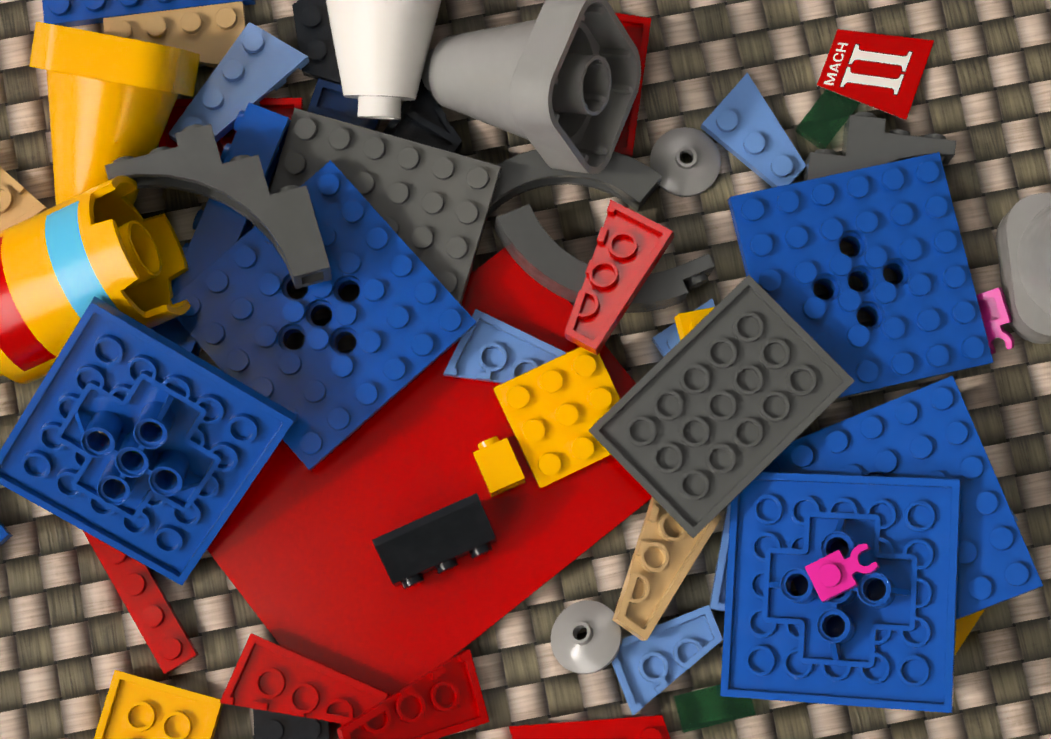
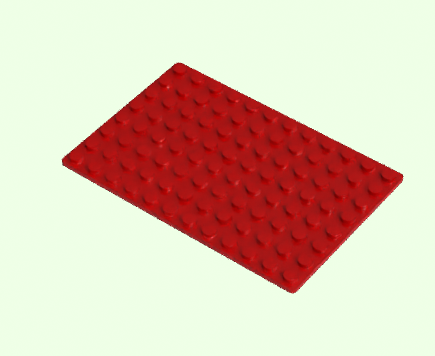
(305, 536)

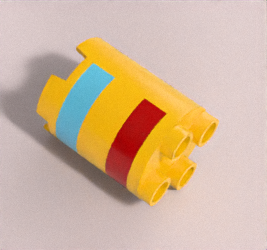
(78, 252)

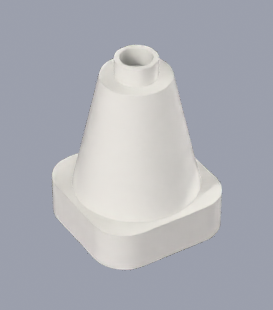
(381, 51)

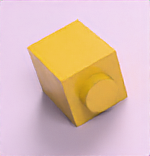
(498, 465)

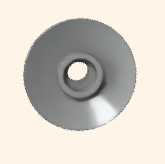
(684, 178)
(598, 646)

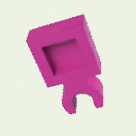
(994, 315)
(835, 574)

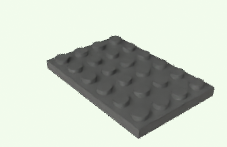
(422, 192)
(721, 406)

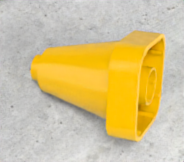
(106, 100)

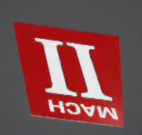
(876, 69)

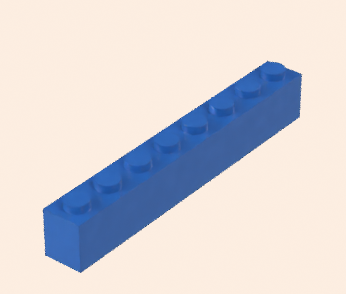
(219, 226)

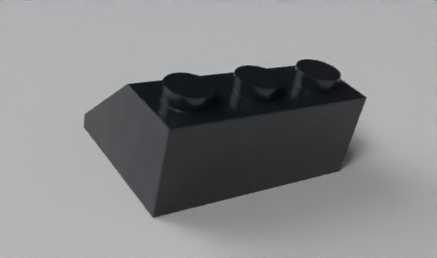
(435, 542)

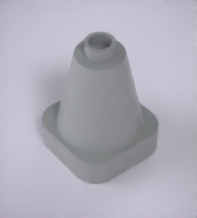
(546, 79)
(1025, 266)

